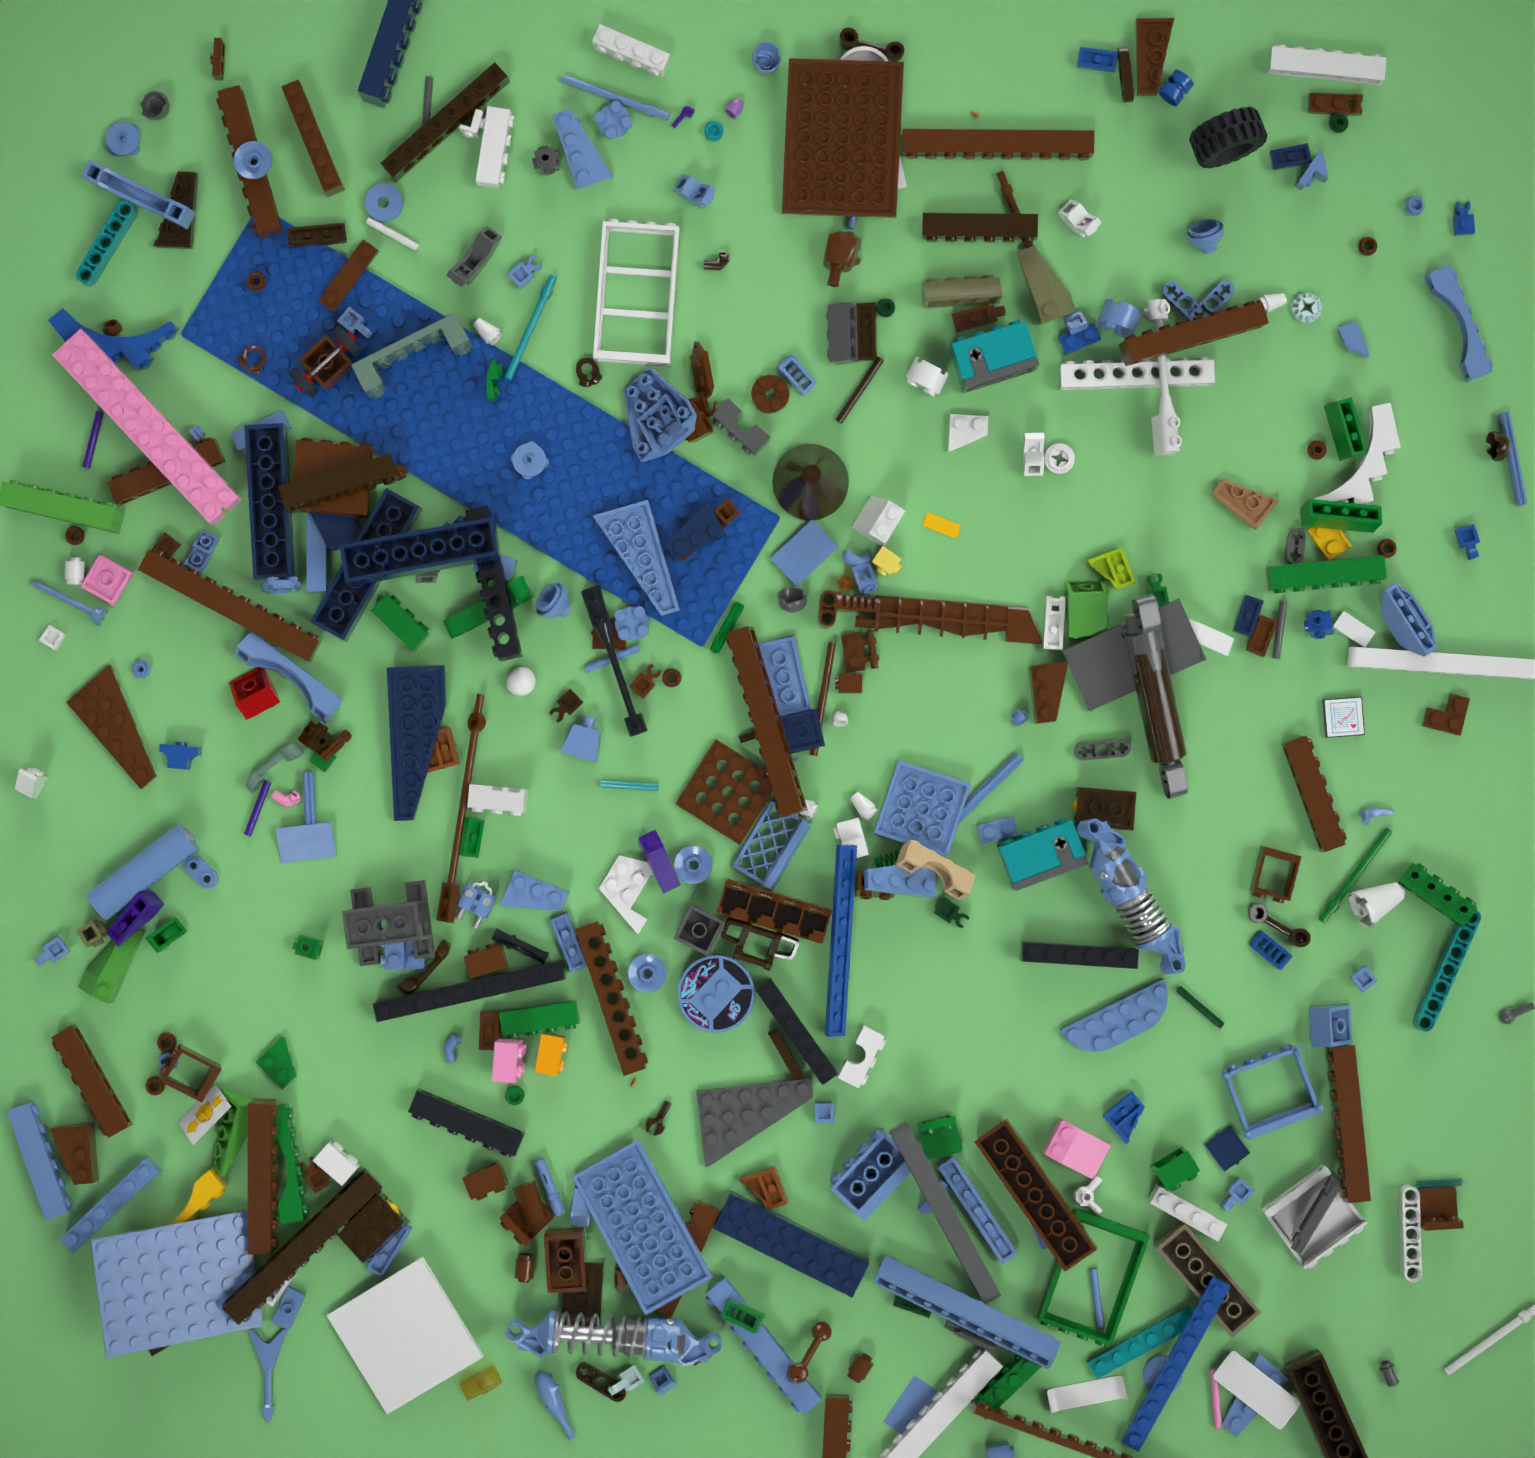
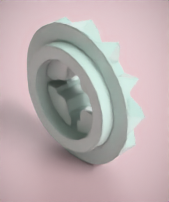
(1306, 316)

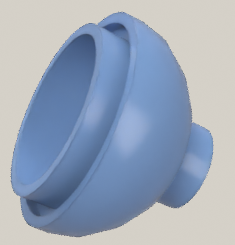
(1205, 234)
(553, 601)

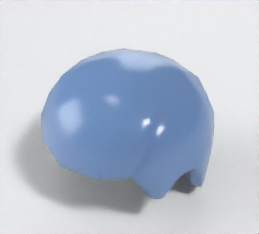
(766, 58)

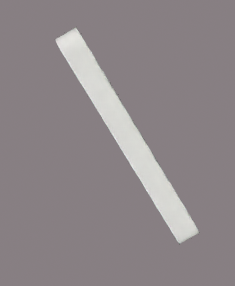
(1441, 663)

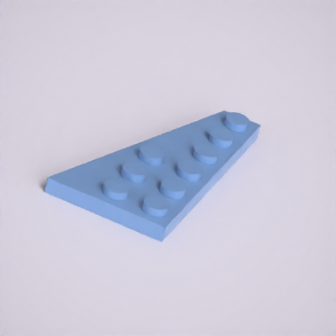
(638, 544)

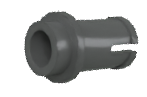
(1386, 1368)

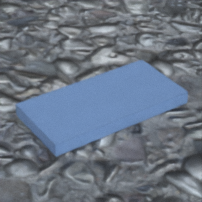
(785, 675)

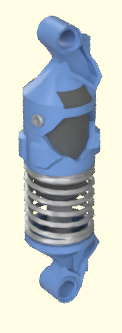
(1128, 891)

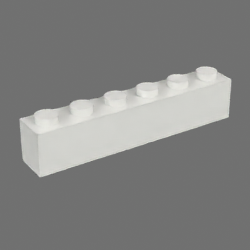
(1326, 65)

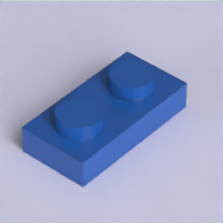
(1097, 59)
(1079, 340)

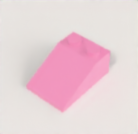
(1076, 1148)

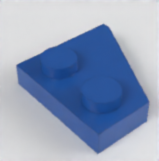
(1124, 1115)

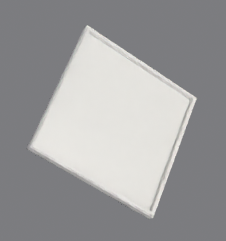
(405, 1335)

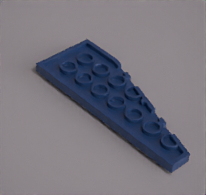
(415, 716)

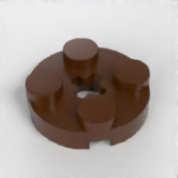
(779, 388)

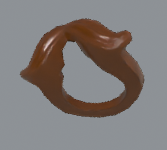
(256, 368)

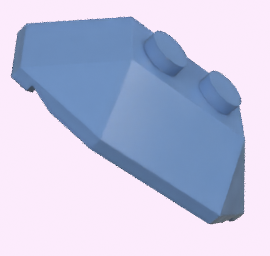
(1407, 620)

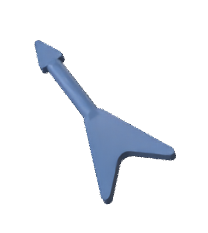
(267, 1355)

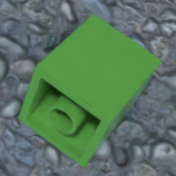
(1086, 607)

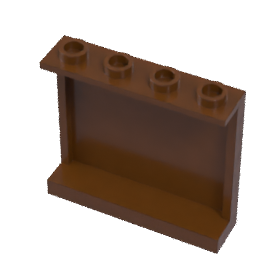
(323, 456)

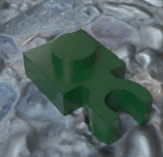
(948, 910)

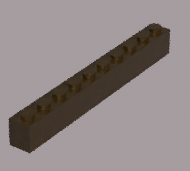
(301, 1246)

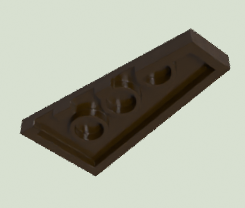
(184, 192)

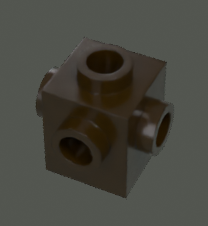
(315, 736)

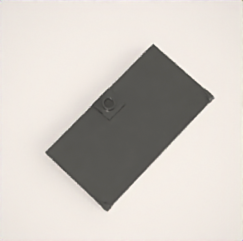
(1103, 661)

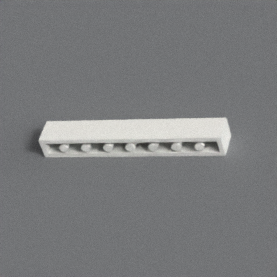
(945, 1406)

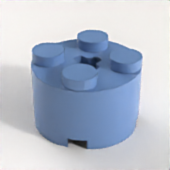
(1119, 318)

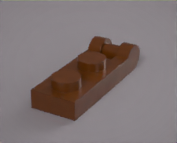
(1334, 104)

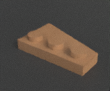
(1244, 503)

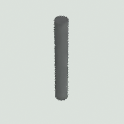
(1279, 630)

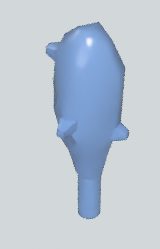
(552, 1400)

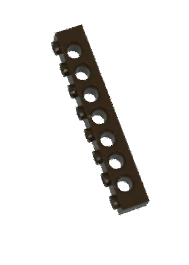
(445, 122)

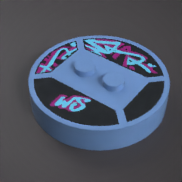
(716, 993)

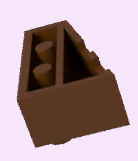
(1046, 690)

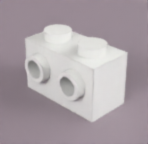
(337, 1162)

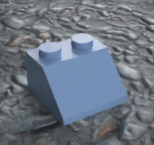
(1330, 1026)

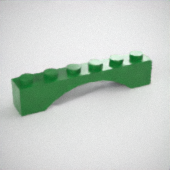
(292, 1204)

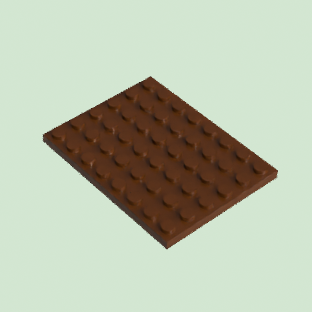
(842, 138)

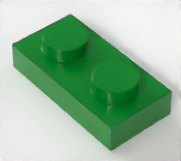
(471, 837)

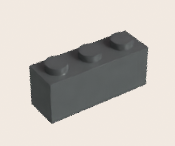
(842, 333)

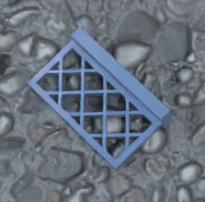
(785, 855)

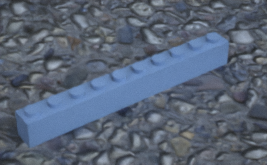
(967, 1312)

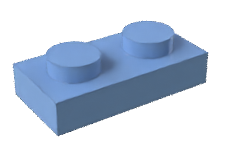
(997, 830)

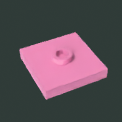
(107, 579)

